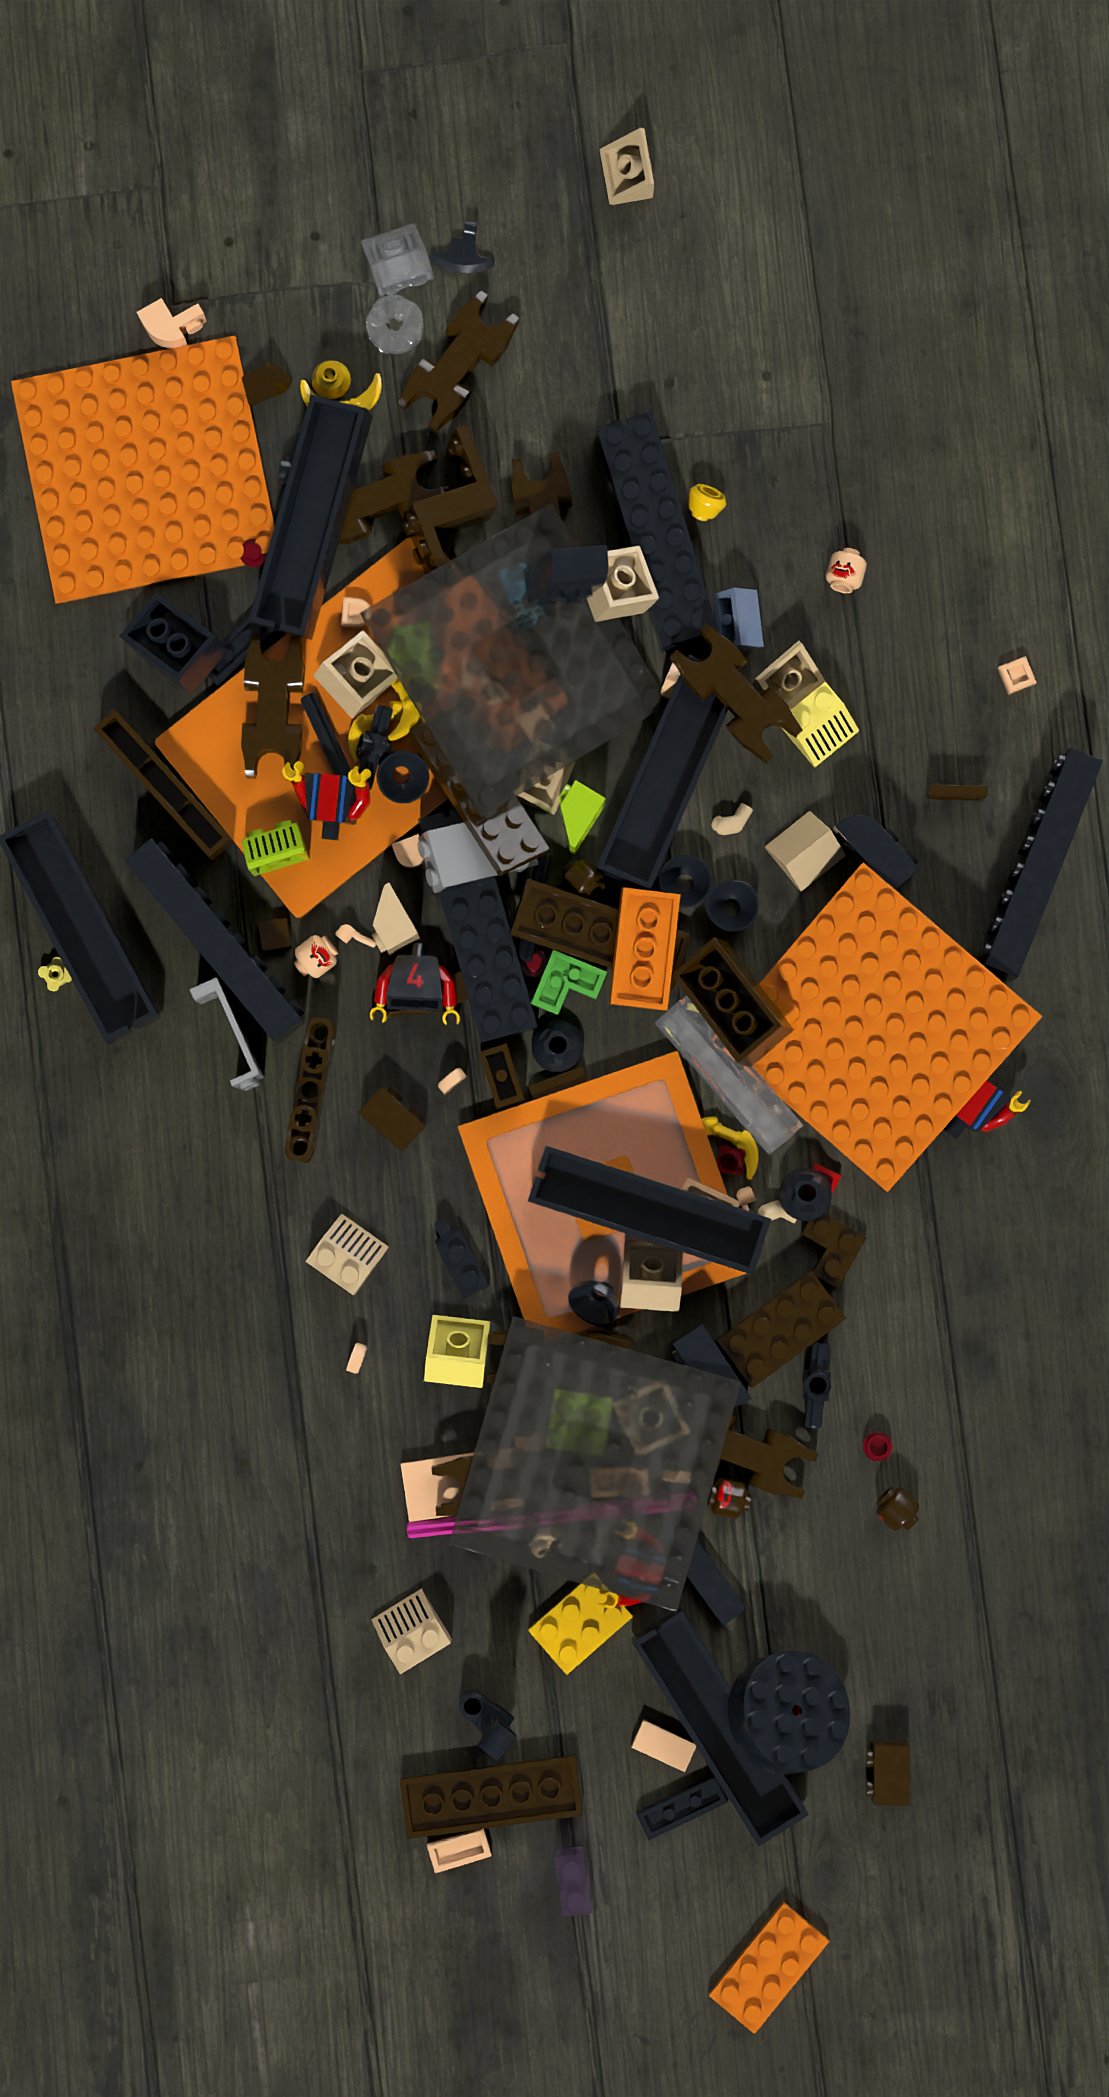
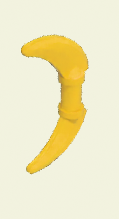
(365, 400)
(409, 716)
(364, 723)
(740, 1139)

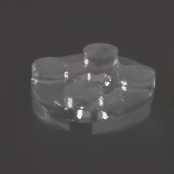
(387, 339)

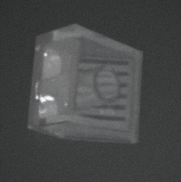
(397, 260)

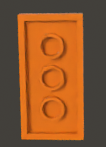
(644, 949)
(768, 1967)

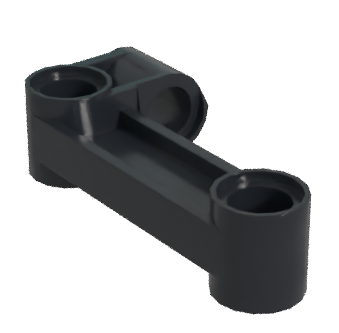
(491, 1721)

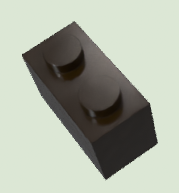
(501, 1076)
(392, 1118)
(889, 1773)

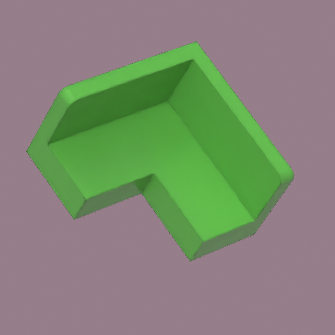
(565, 974)

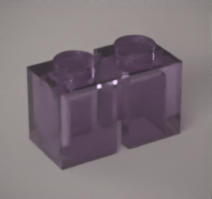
(572, 1881)

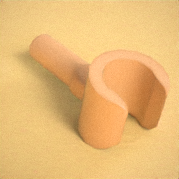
(346, 932)
(745, 1197)

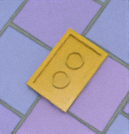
(578, 1626)

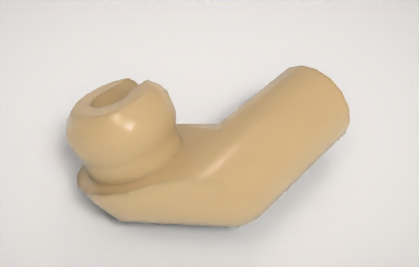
(774, 1210)

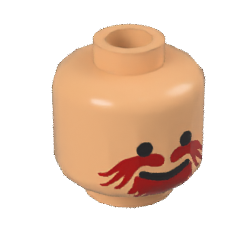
(846, 570)
(315, 956)

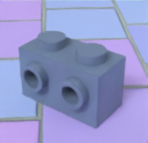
(739, 618)

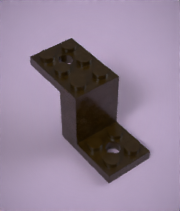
(454, 509)

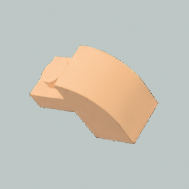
(169, 330)

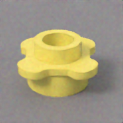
(47, 973)

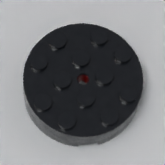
(789, 1712)

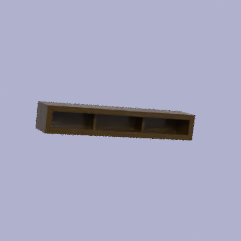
(163, 785)

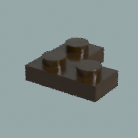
(841, 1248)

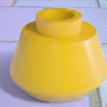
(335, 385)
(705, 502)

